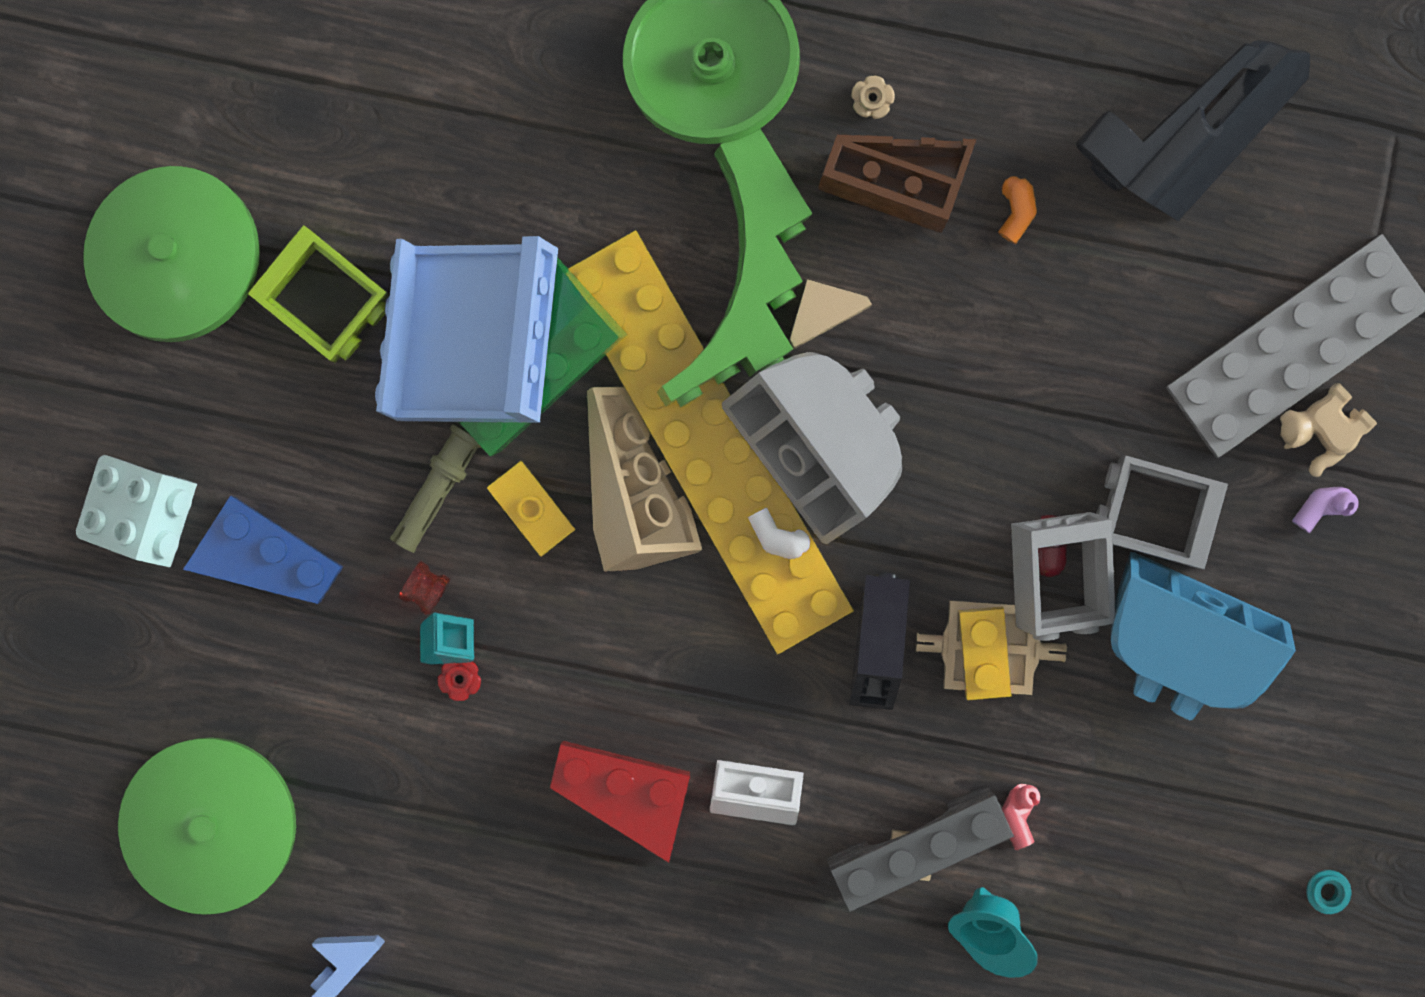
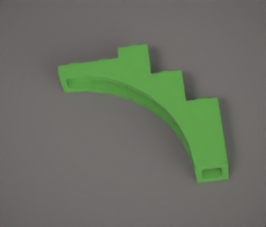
(765, 210)

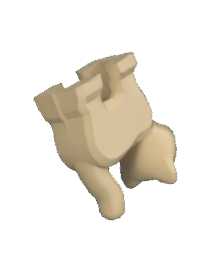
(1332, 427)

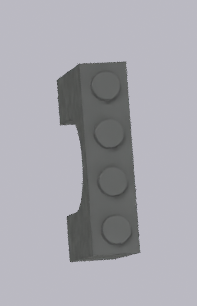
(967, 828)

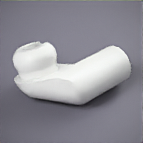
(778, 541)

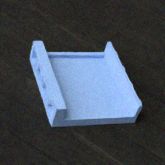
(467, 332)

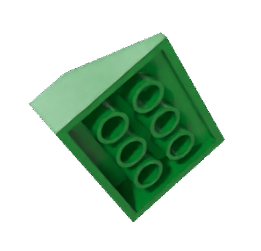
(578, 339)

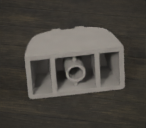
(820, 439)

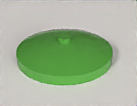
(711, 66)
(171, 254)
(207, 825)

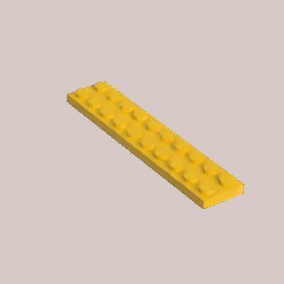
(706, 449)

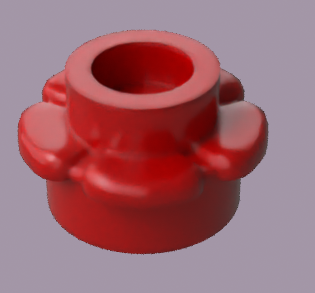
(462, 690)

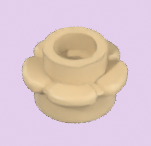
(867, 108)

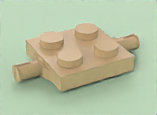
(1022, 649)

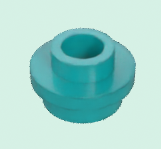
(1340, 898)

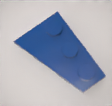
(262, 555)

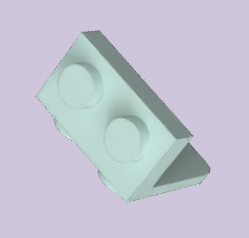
(135, 511)

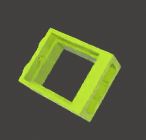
(286, 267)

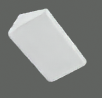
(756, 792)

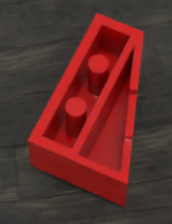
(624, 792)

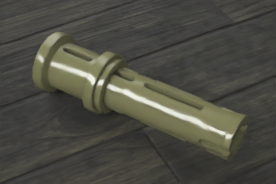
(446, 470)

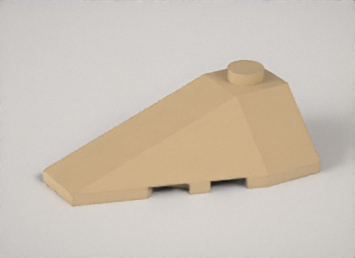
(633, 503)

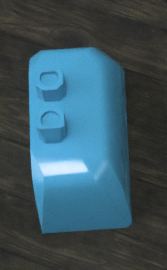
(1194, 640)

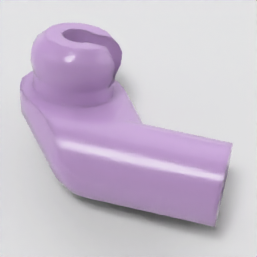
(1325, 502)

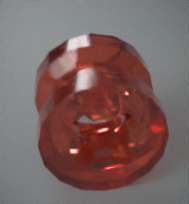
(424, 588)

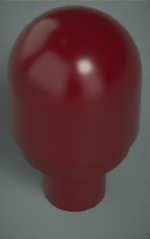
(1053, 558)

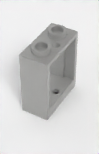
(1204, 518)
(1098, 574)

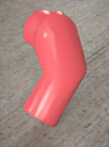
(1017, 809)

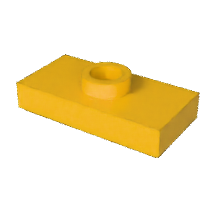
(531, 508)

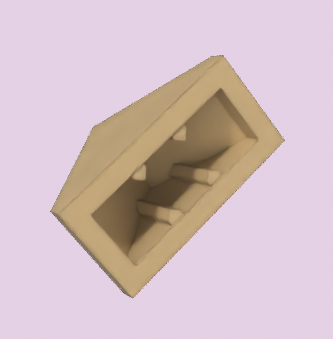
(823, 309)

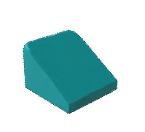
(446, 639)

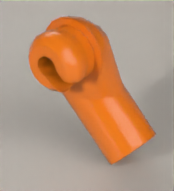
(1023, 208)

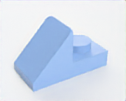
(348, 956)

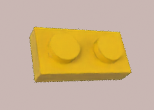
(984, 653)

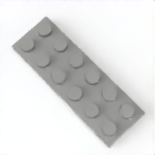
(1298, 346)

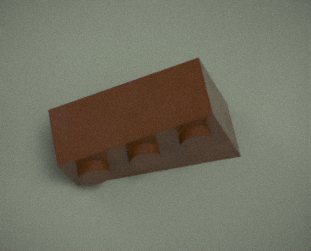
(899, 175)

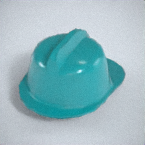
(993, 935)

